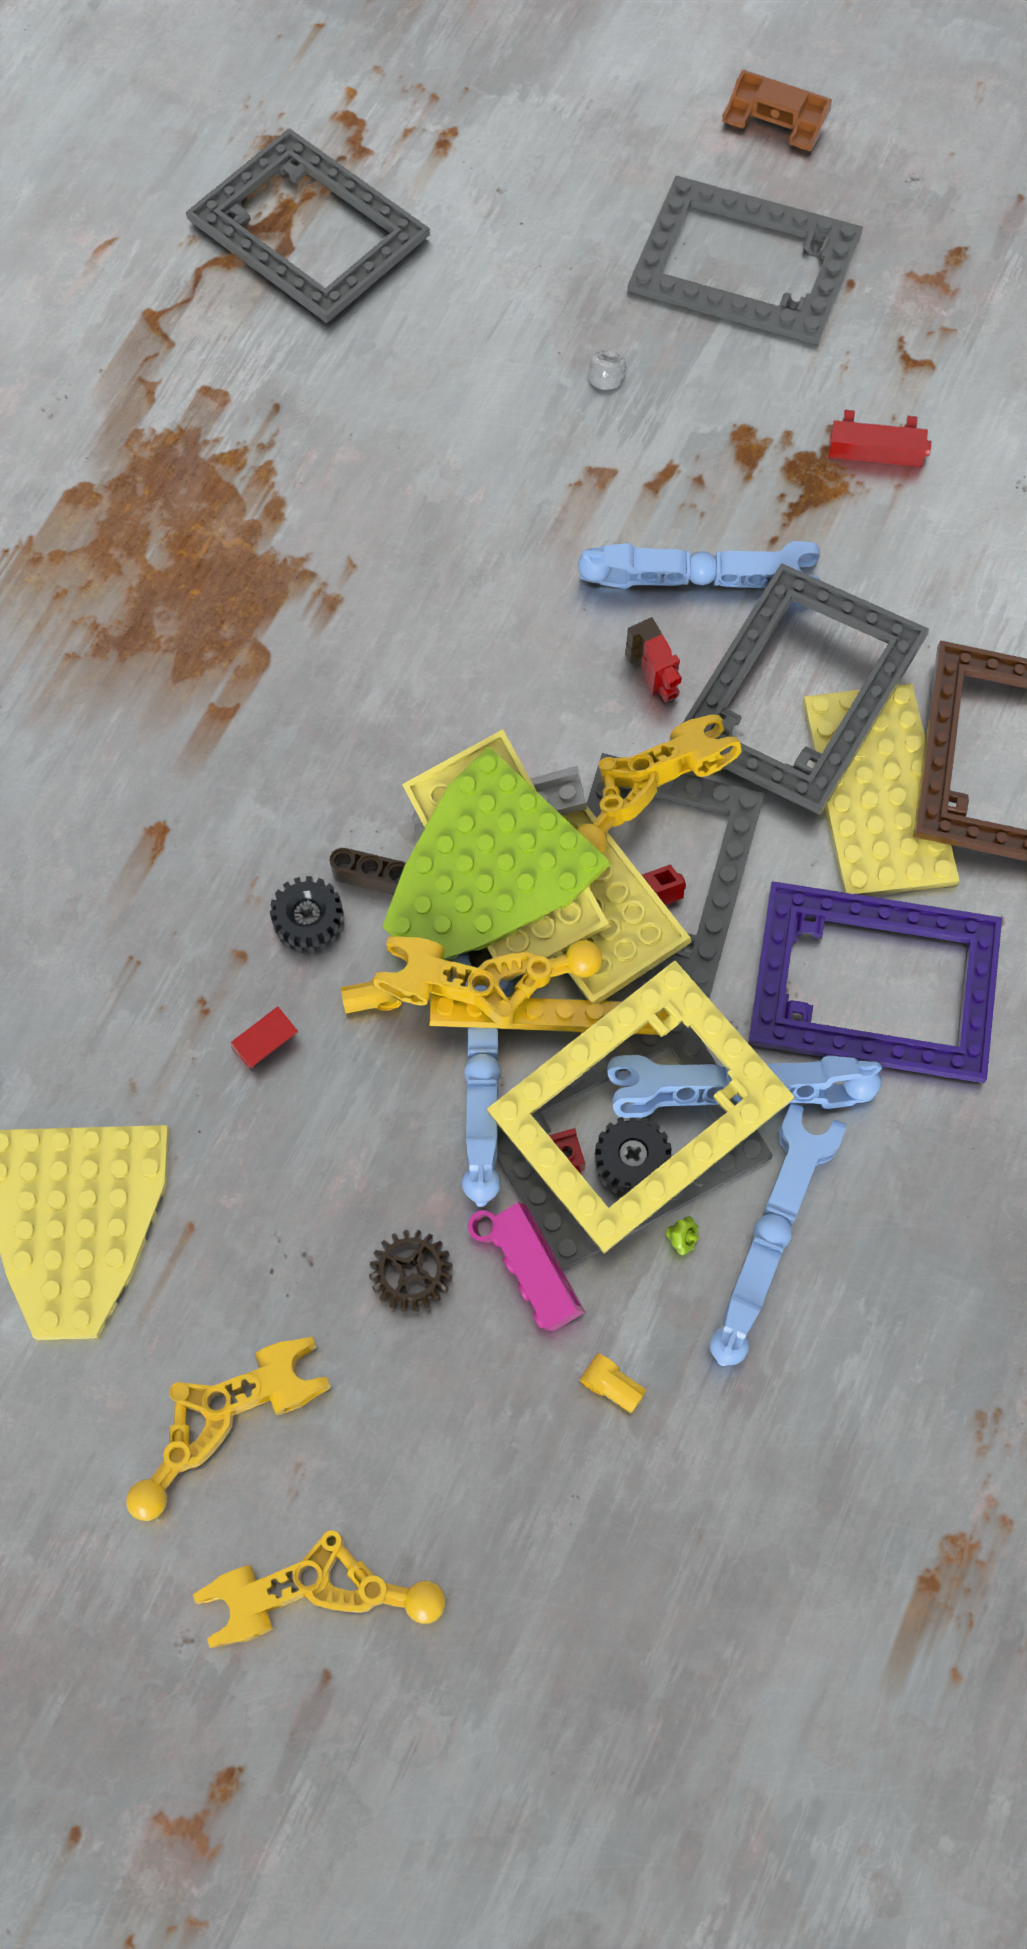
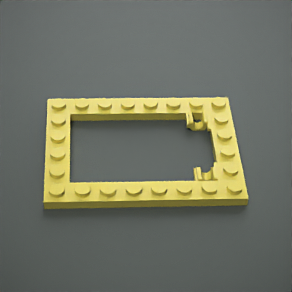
(684, 1002)

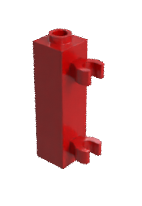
(879, 442)

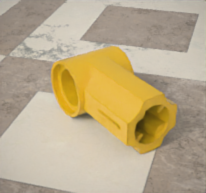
(367, 996)
(605, 1379)

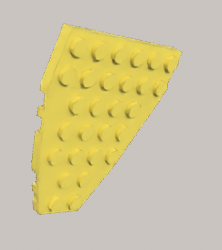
(76, 1219)

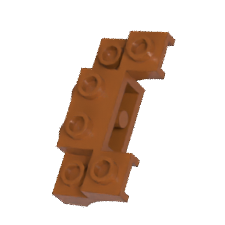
(778, 104)

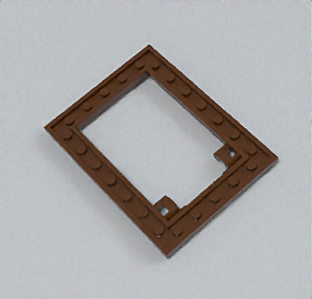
(934, 816)

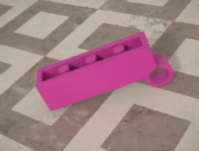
(533, 1263)

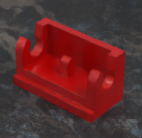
(263, 1037)

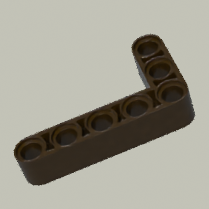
(359, 863)

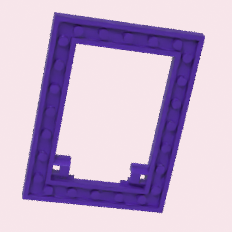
(772, 1012)

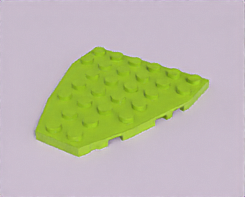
(489, 862)

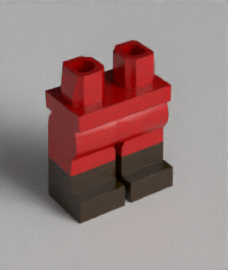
(655, 657)

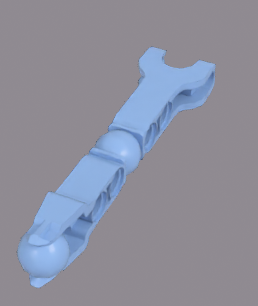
(628, 565)
(482, 1075)
(688, 1085)
(773, 1231)

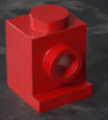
(666, 883)
(567, 1141)

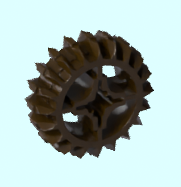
(422, 1278)

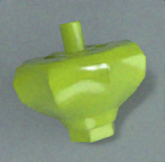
(683, 1235)

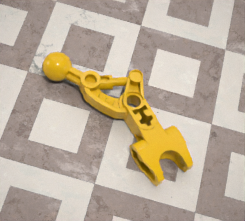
(686, 751)
(430, 973)
(271, 1382)
(253, 1598)

